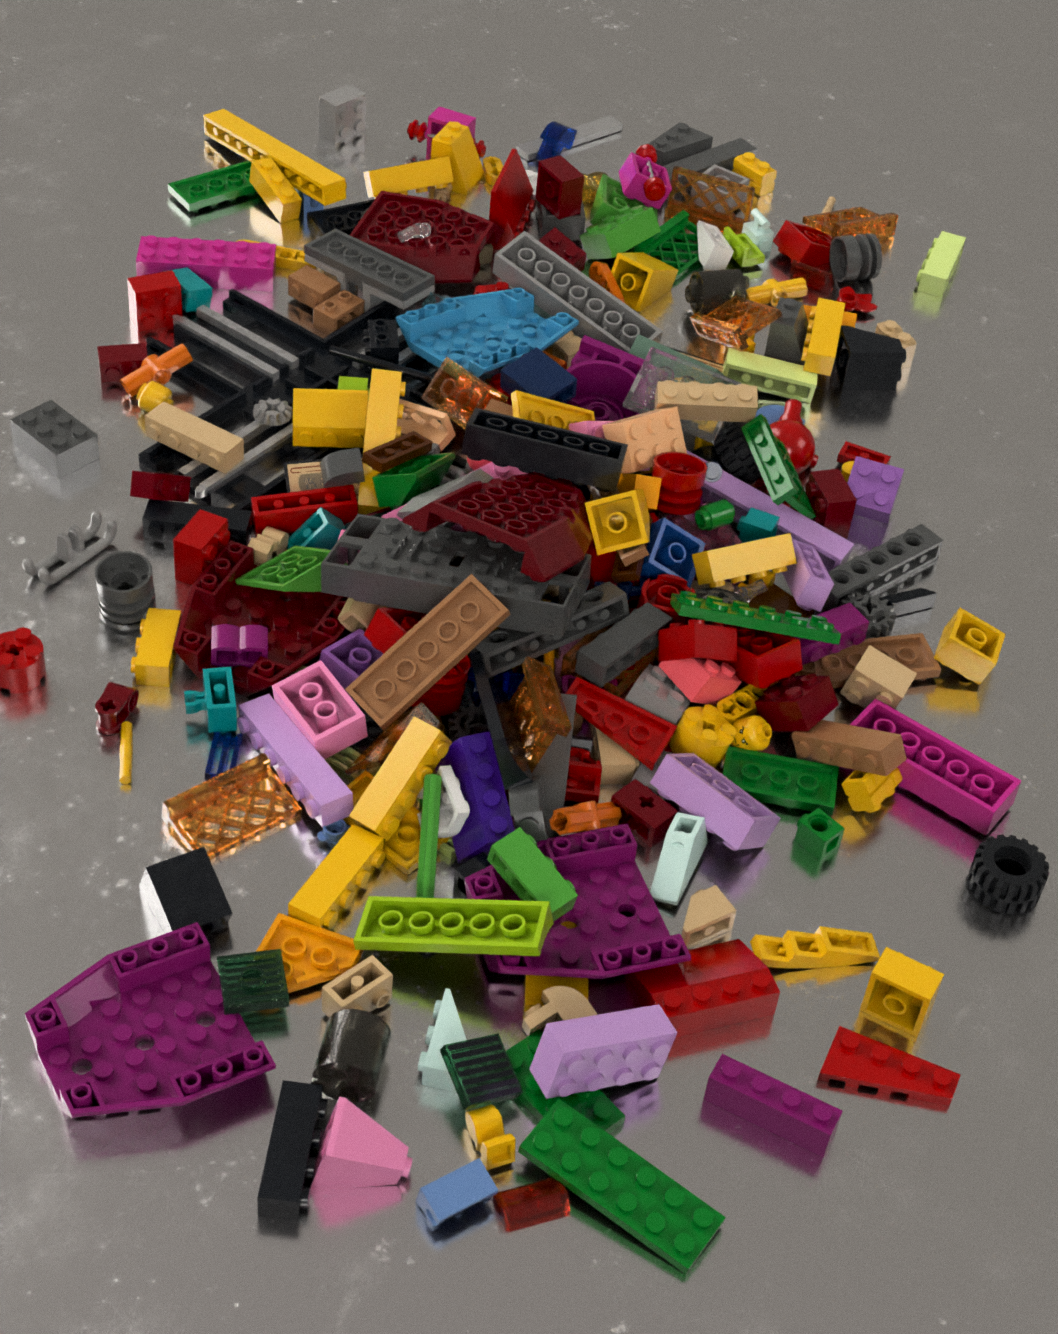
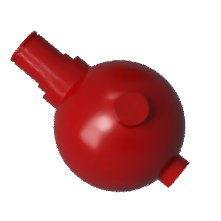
(795, 436)

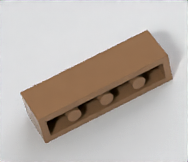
(850, 747)

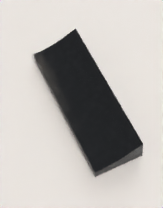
(502, 727)

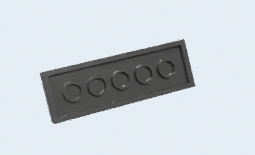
(371, 269)

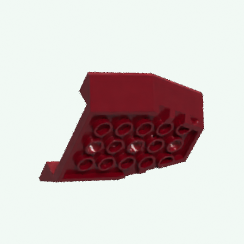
(449, 250)
(524, 512)
(295, 628)

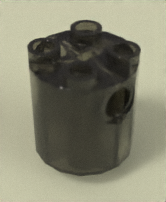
(713, 288)
(352, 1055)

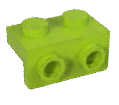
(745, 251)

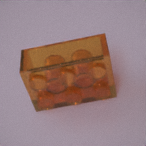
(459, 392)

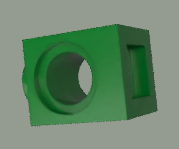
(819, 833)

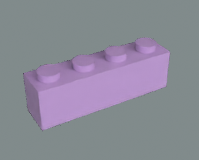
(808, 578)

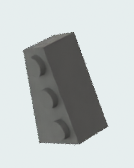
(680, 143)

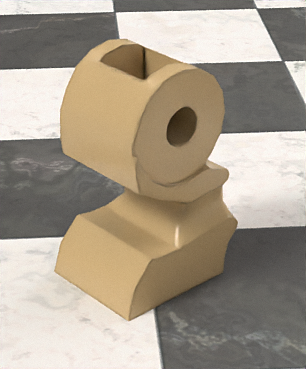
(268, 544)

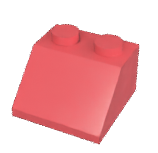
(702, 679)

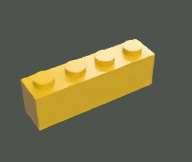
(409, 177)
(822, 336)
(743, 559)
(400, 778)
(338, 878)

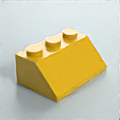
(329, 417)

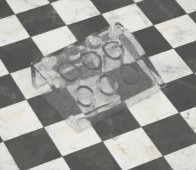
(662, 367)

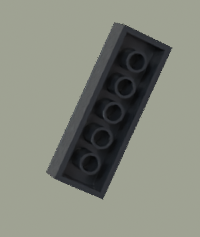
(544, 450)

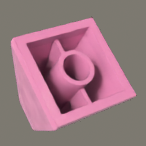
(358, 1152)

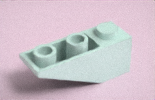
(679, 857)
(446, 1031)

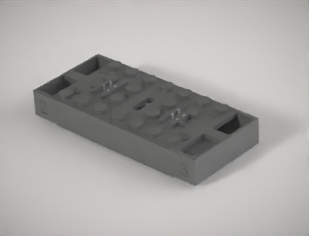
(416, 573)

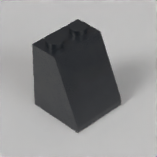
(868, 360)
(186, 893)

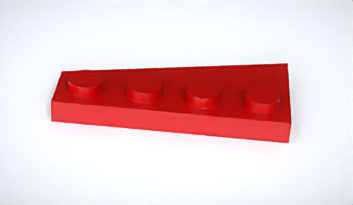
(626, 724)
(874, 1064)

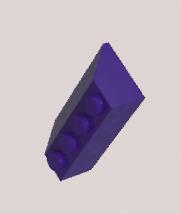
(482, 787)

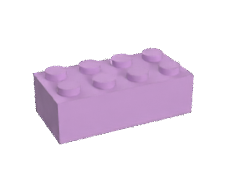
(709, 794)
(602, 1051)

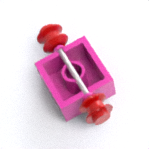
(437, 121)
(644, 178)

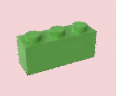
(531, 873)

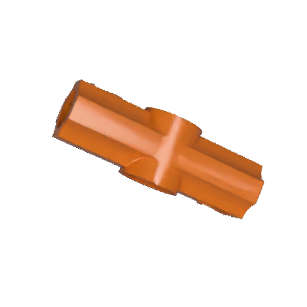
(156, 369)
(585, 817)

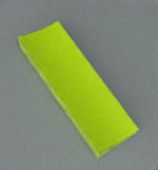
(454, 925)

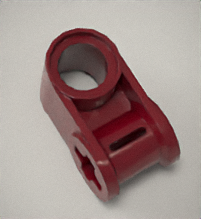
(115, 707)

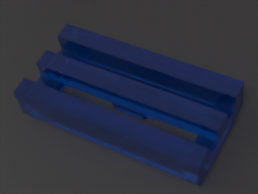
(226, 740)

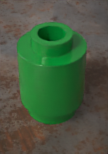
(715, 515)

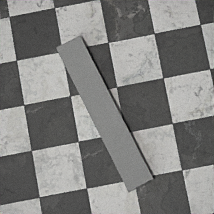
(585, 133)

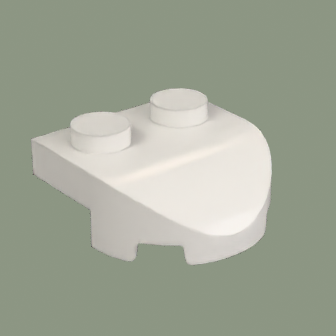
(453, 806)

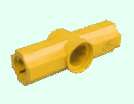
(772, 290)

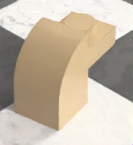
(559, 1005)

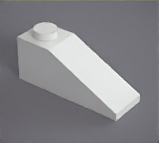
(713, 248)

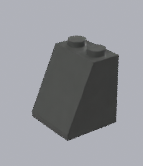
(788, 332)

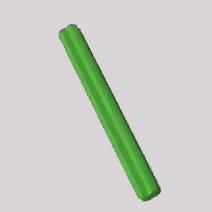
(429, 836)

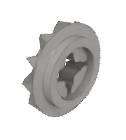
(272, 418)

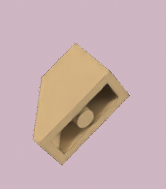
(707, 916)

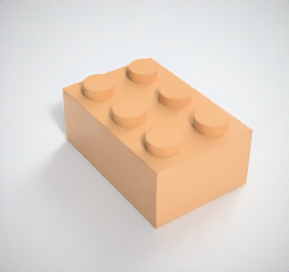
(647, 436)

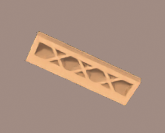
(426, 423)

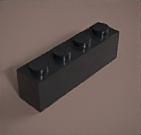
(167, 518)
(290, 1151)

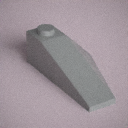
(425, 498)

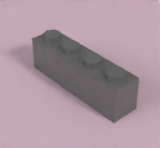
(621, 645)

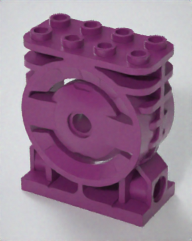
(603, 379)

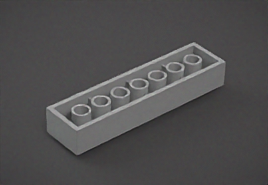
(565, 289)

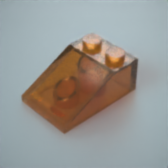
(382, 746)

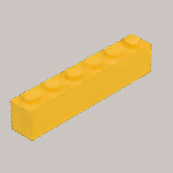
(380, 427)

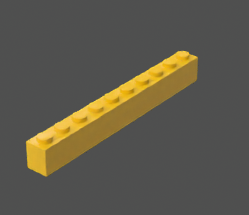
(255, 144)

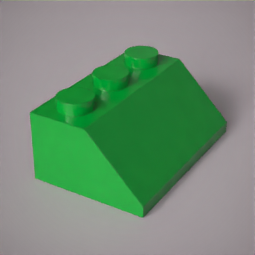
(411, 479)

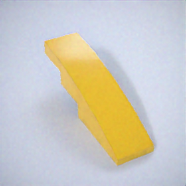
(819, 950)

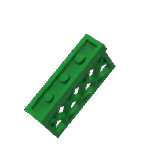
(671, 230)
(776, 466)

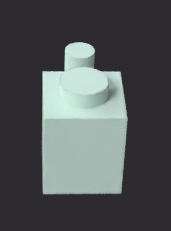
(759, 231)

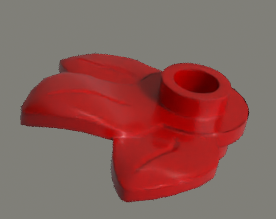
(855, 301)

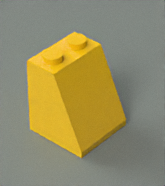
(457, 143)
(642, 278)

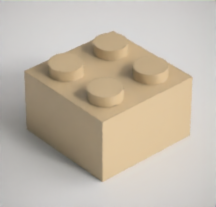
(877, 678)

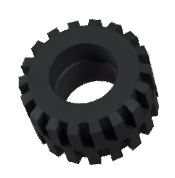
(736, 454)
(1008, 874)

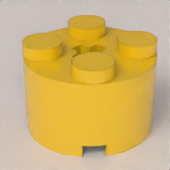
(704, 734)

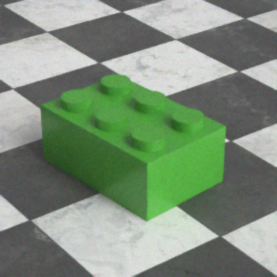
(619, 232)

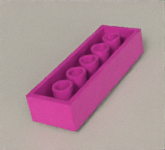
(217, 262)
(945, 771)

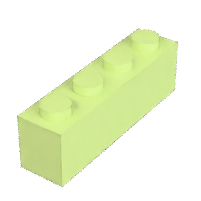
(940, 264)
(770, 375)

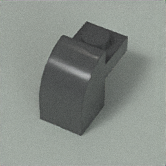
(342, 468)
(528, 806)

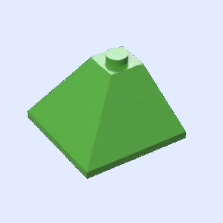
(611, 199)
(290, 571)

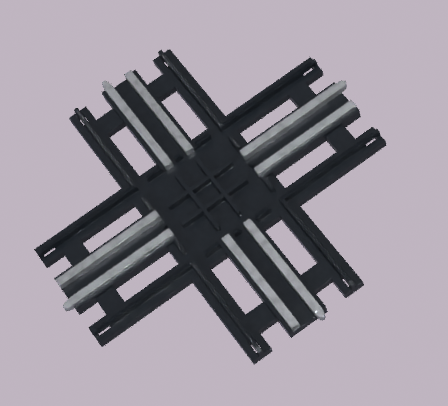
(273, 377)

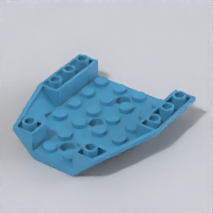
(482, 330)

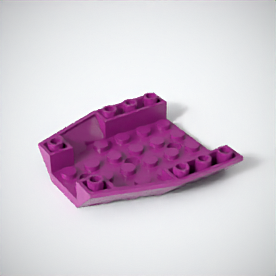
(607, 883)
(135, 997)

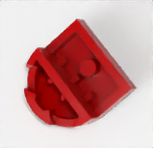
(583, 777)

